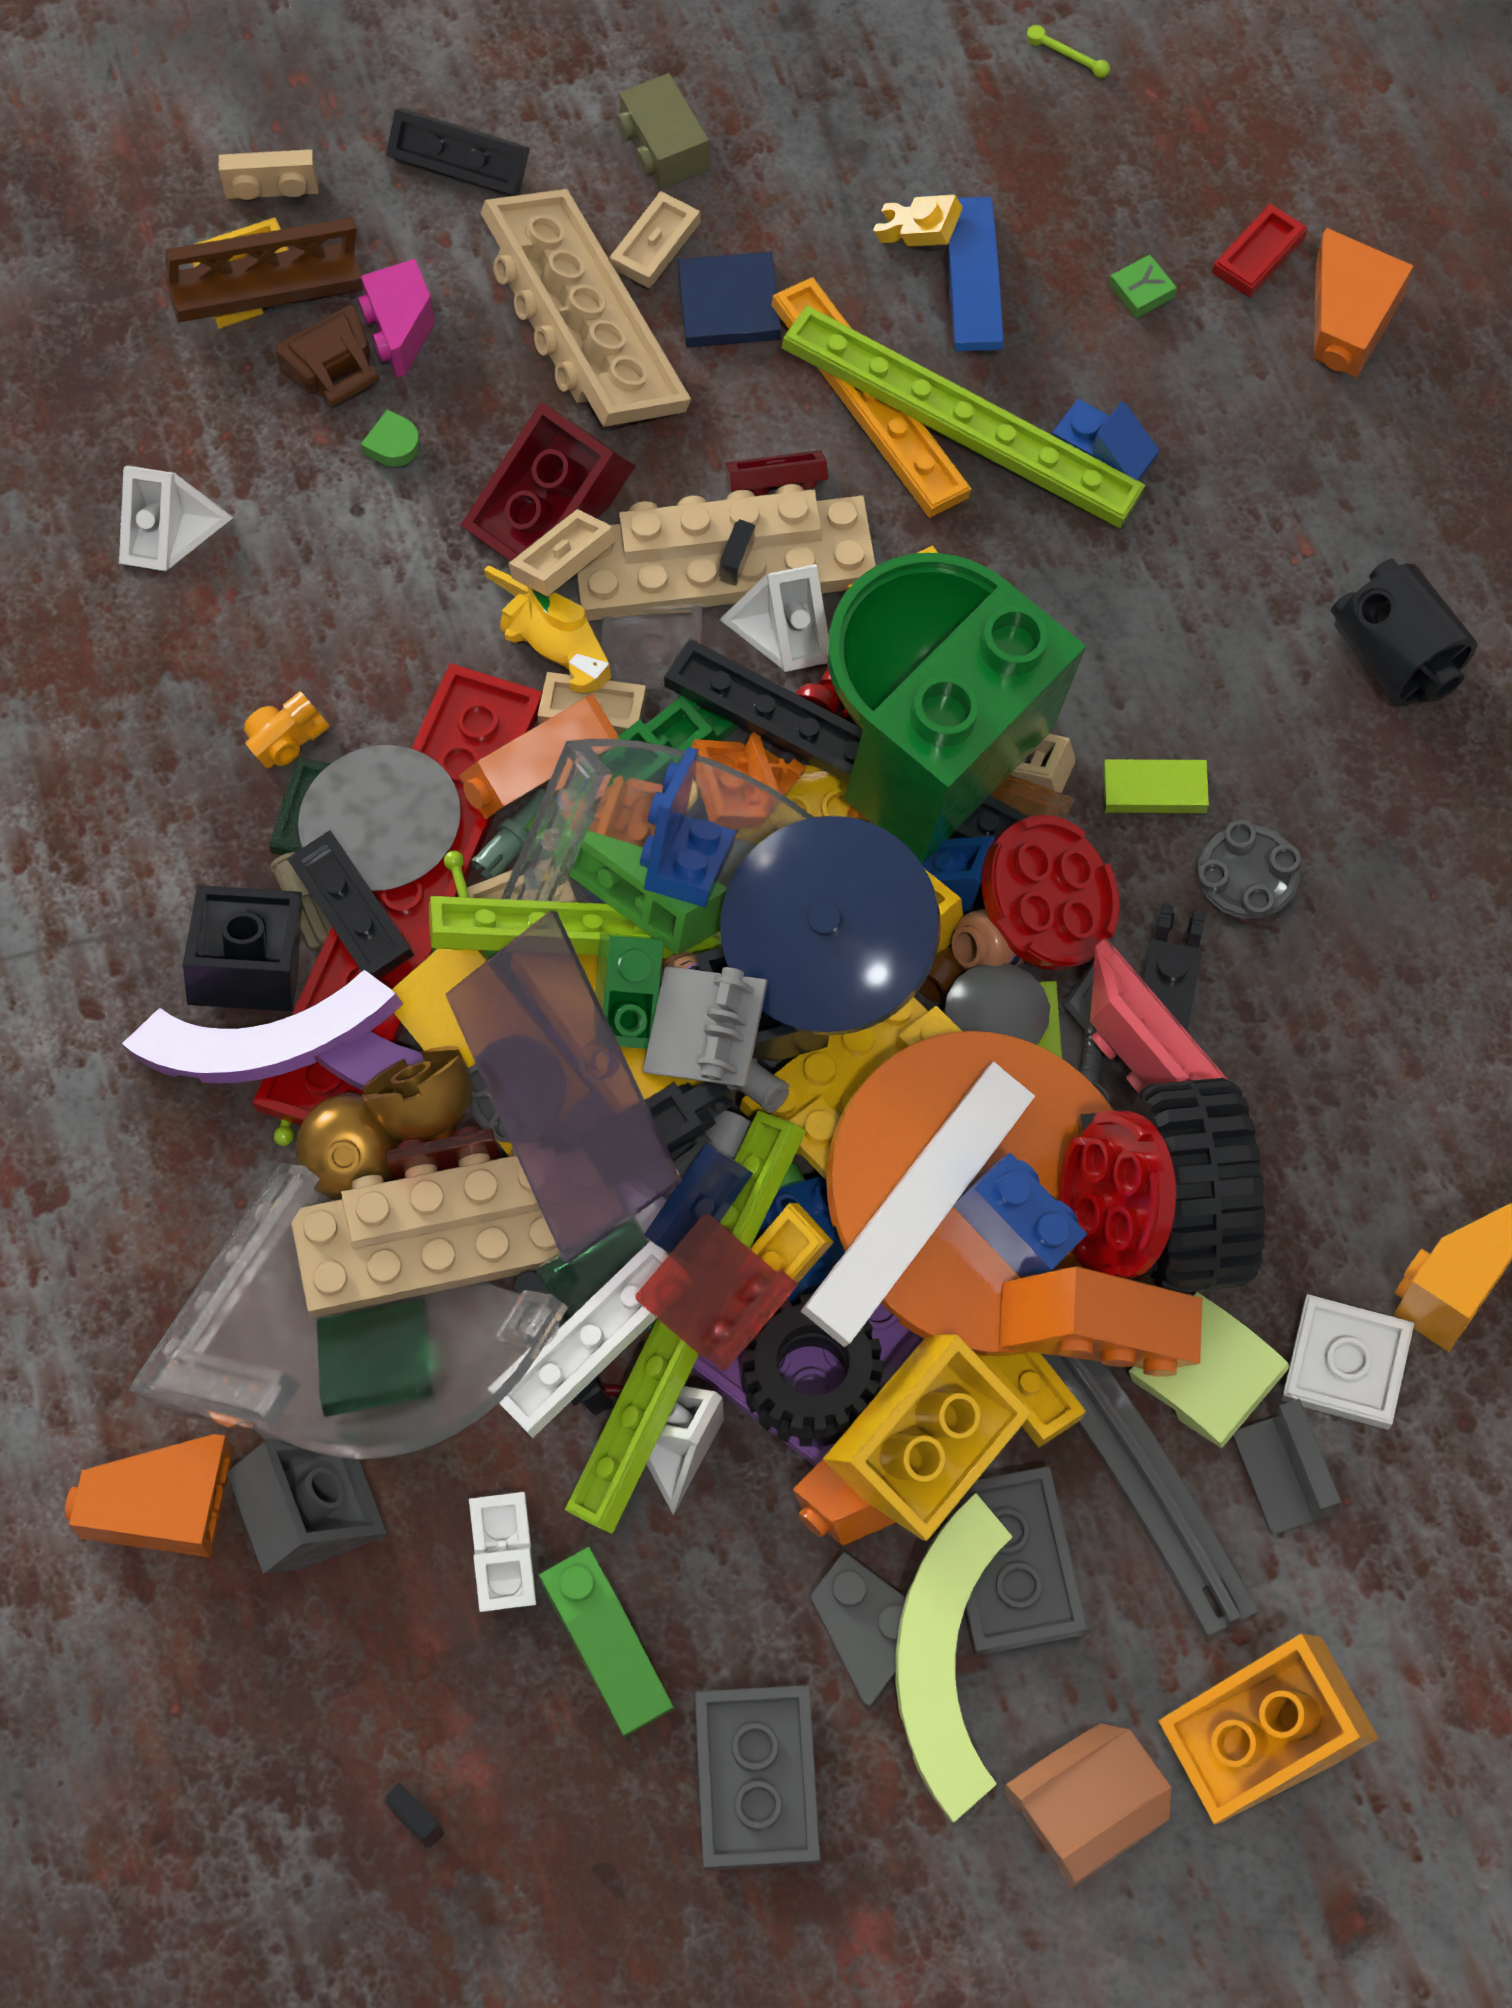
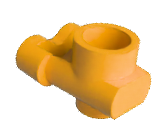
(278, 735)

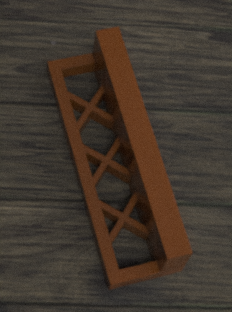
(262, 276)

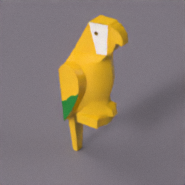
(555, 631)

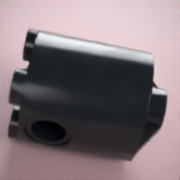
(1405, 634)

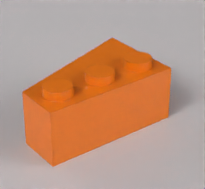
(1102, 1320)

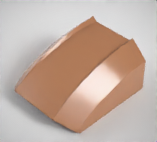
(1092, 1800)

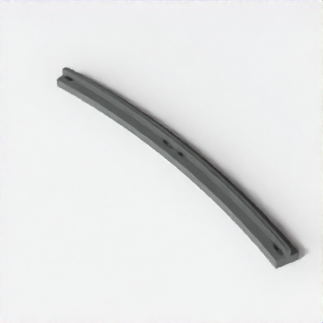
(1150, 1489)

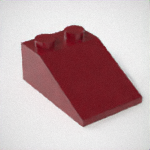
(543, 481)

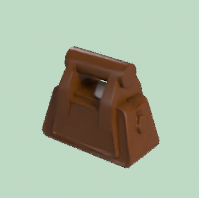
(326, 354)

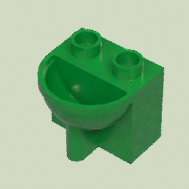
(948, 685)

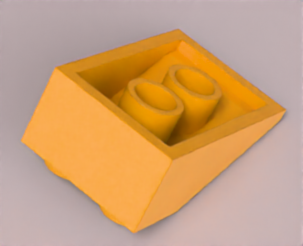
(1453, 1281)
(1268, 1727)

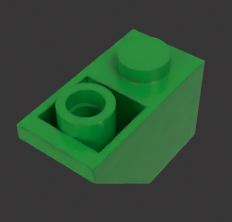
(629, 985)

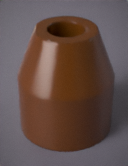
(942, 976)

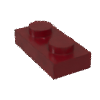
(779, 470)

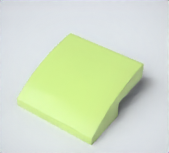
(1227, 1384)

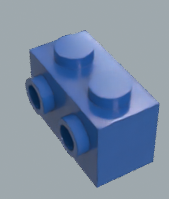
(1020, 1217)

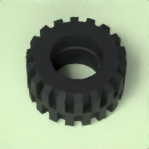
(803, 1414)

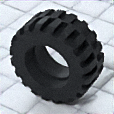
(1218, 1184)

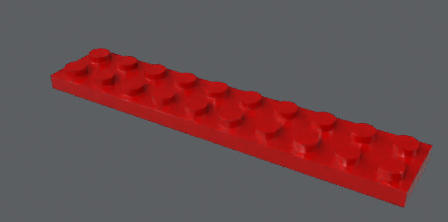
(463, 725)

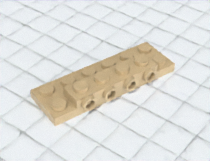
(580, 309)
(677, 550)
(420, 1234)

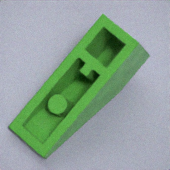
(615, 876)
(605, 1641)

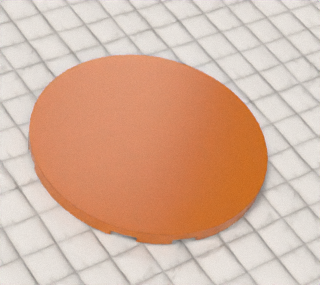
(888, 1123)

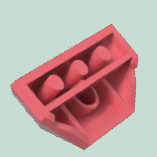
(1140, 1027)

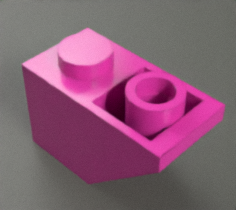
(401, 311)

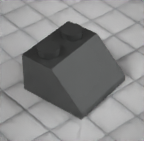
(303, 1506)

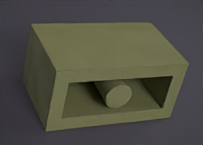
(663, 131)

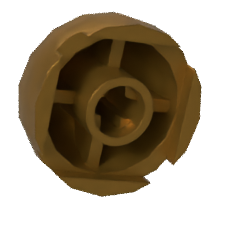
(422, 1097)
(342, 1144)

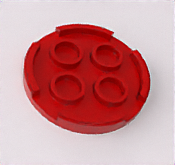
(1049, 892)
(1121, 1191)

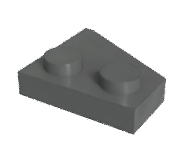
(862, 1624)

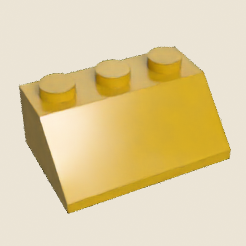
(928, 1434)

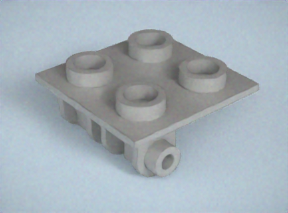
(705, 1025)

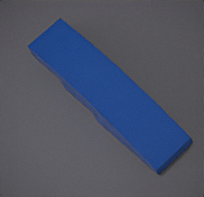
(975, 278)

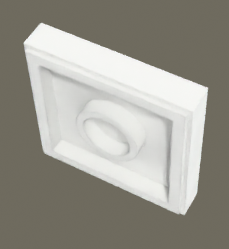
(1348, 1361)

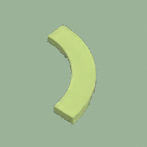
(928, 1652)

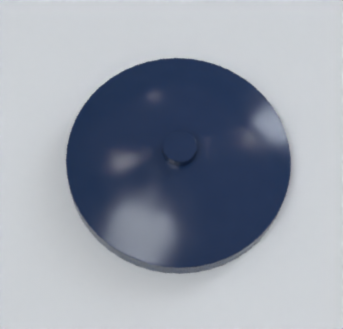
(833, 923)

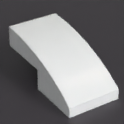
(502, 1551)

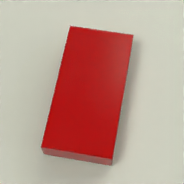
(1259, 250)

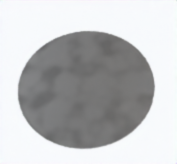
(387, 811)

